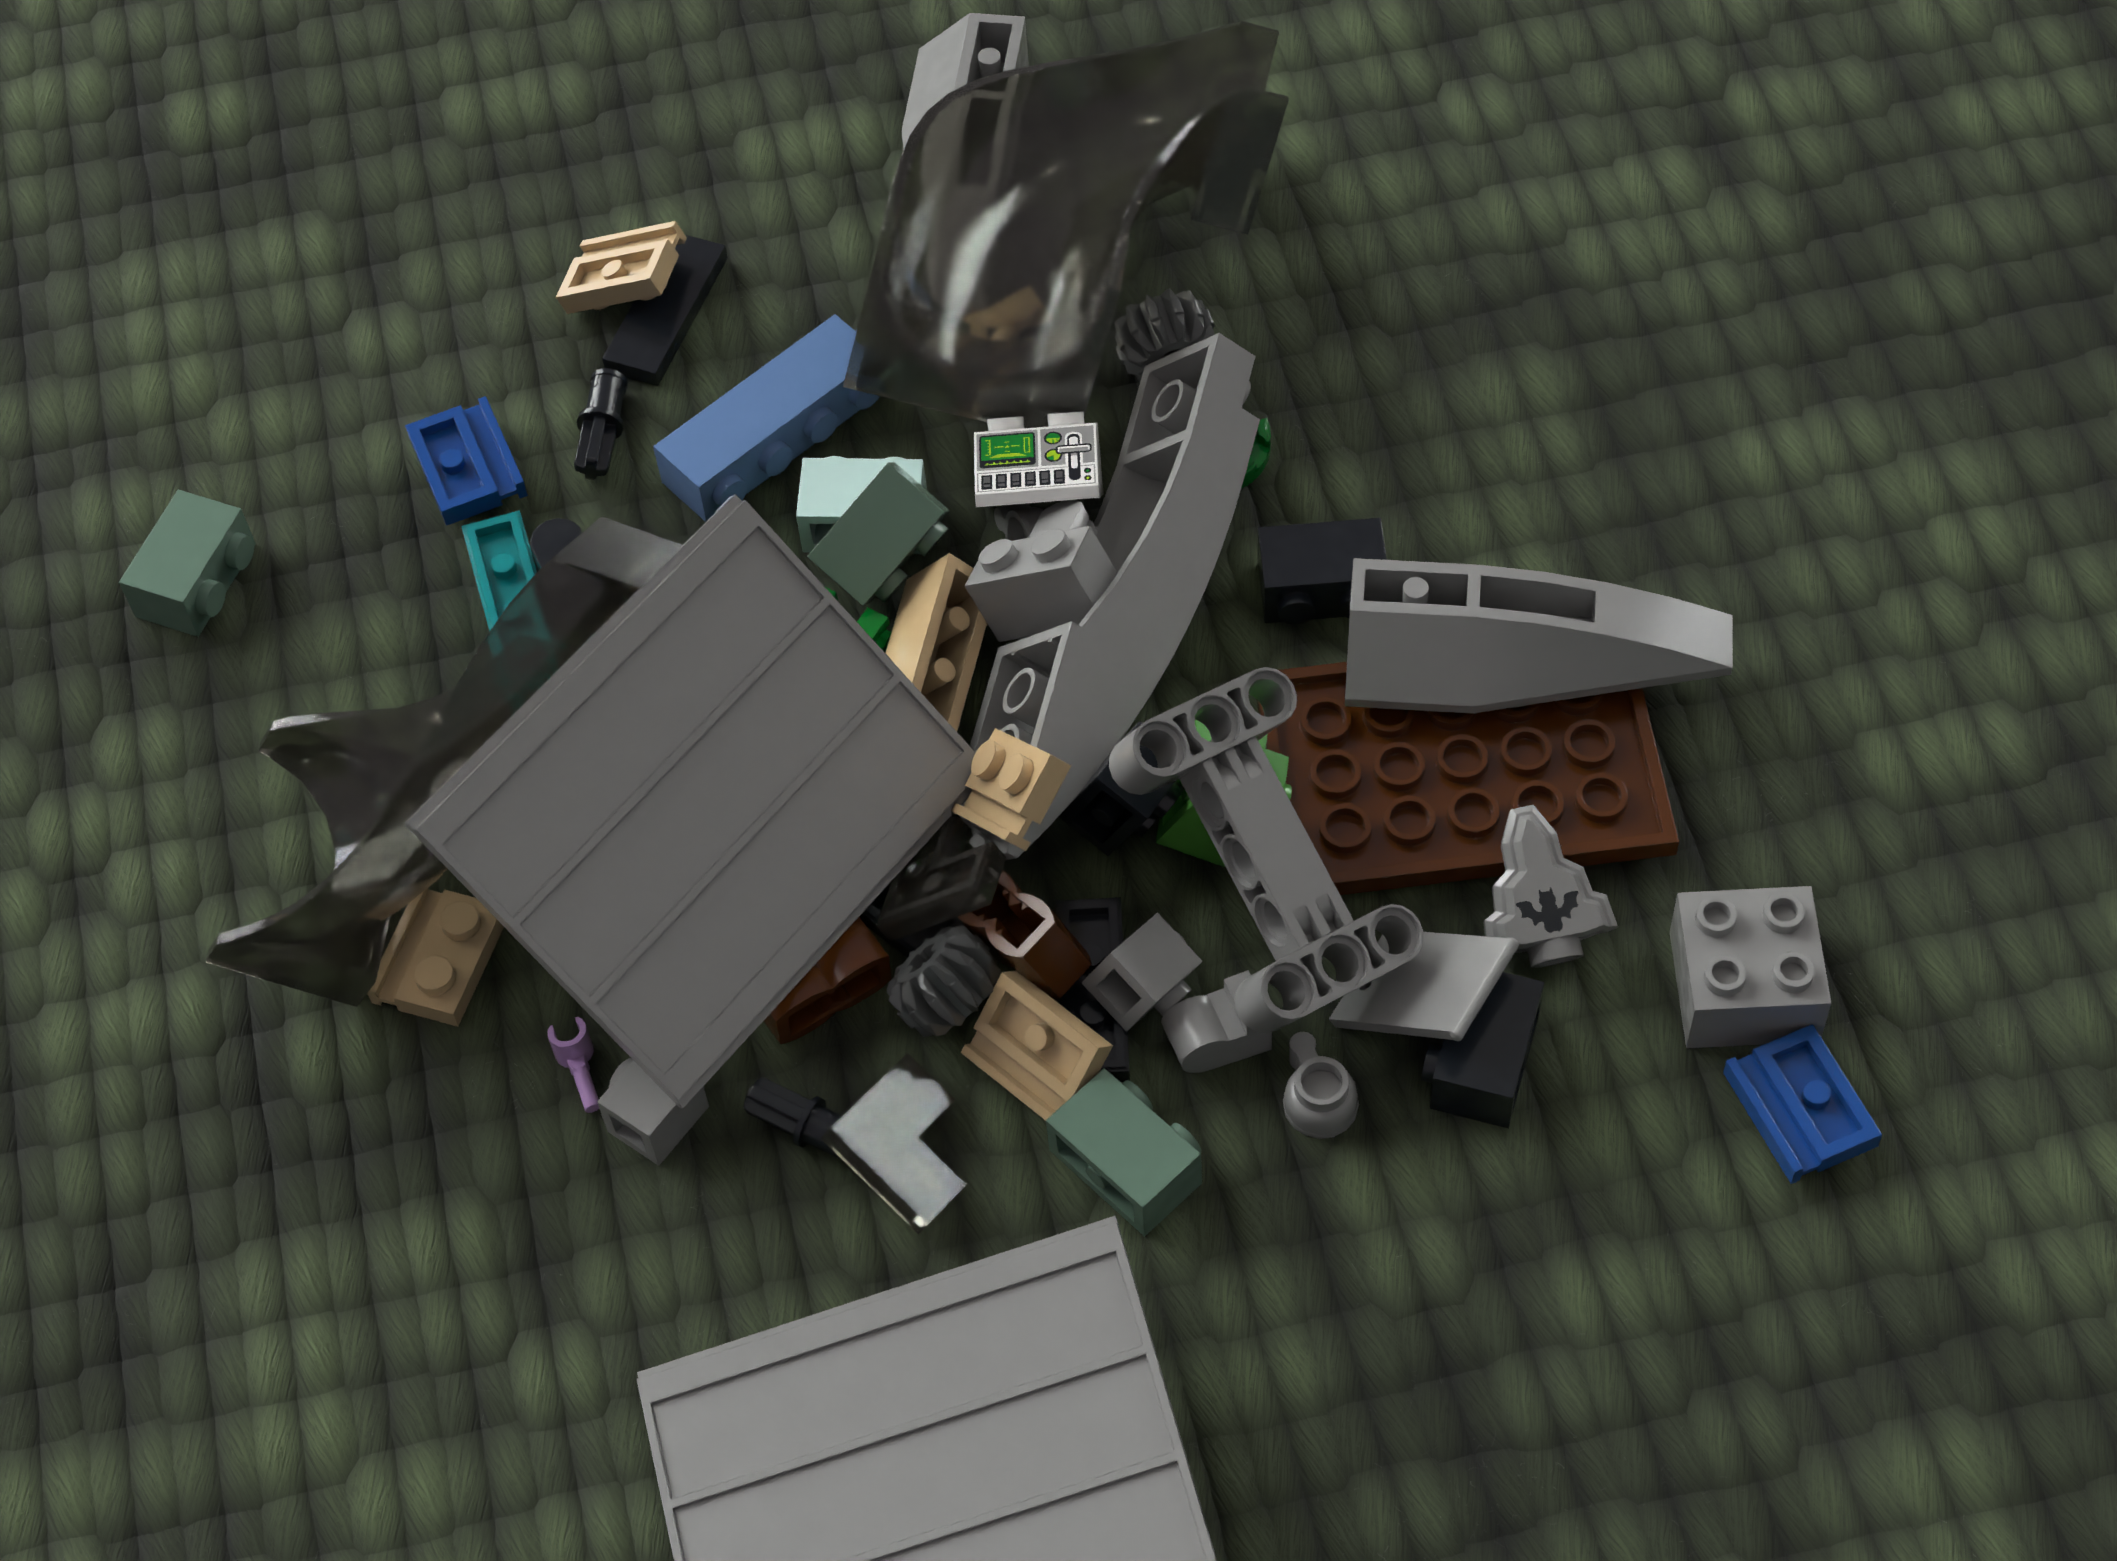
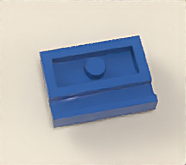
(465, 461)
(1802, 1103)

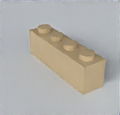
(938, 635)

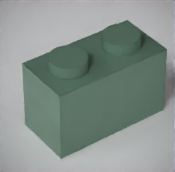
(880, 535)
(188, 563)
(1125, 1150)

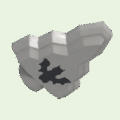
(1543, 895)

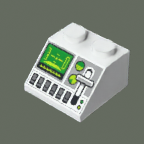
(1037, 462)

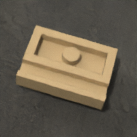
(621, 268)
(1011, 787)
(436, 956)
(1034, 1045)

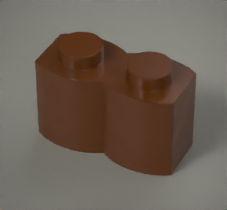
(1029, 938)
(840, 979)

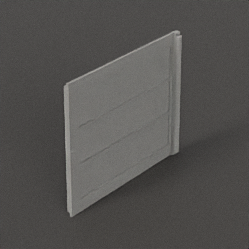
(700, 799)
(936, 1424)

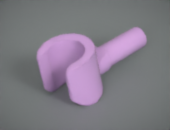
(575, 1056)

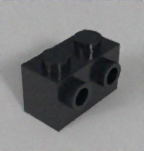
(1110, 814)

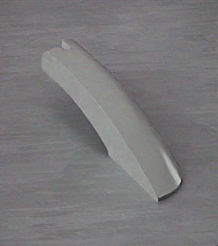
(1163, 532)

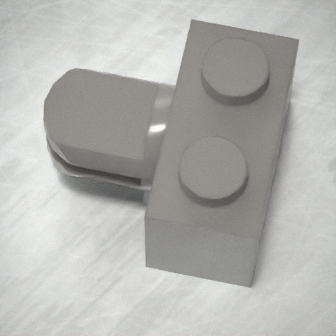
(1042, 578)

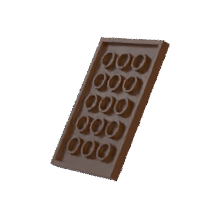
(1430, 791)

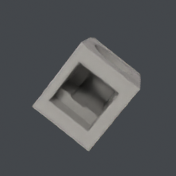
(1209, 1032)

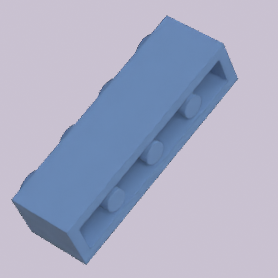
(763, 422)

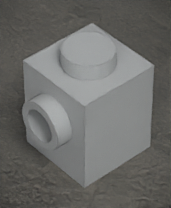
(1143, 973)
(644, 1114)

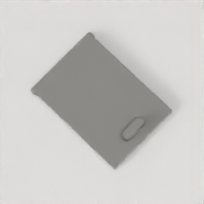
(1433, 992)

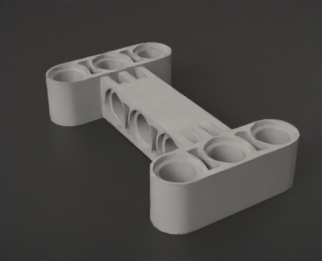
(1265, 848)

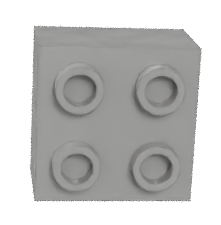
(1748, 965)

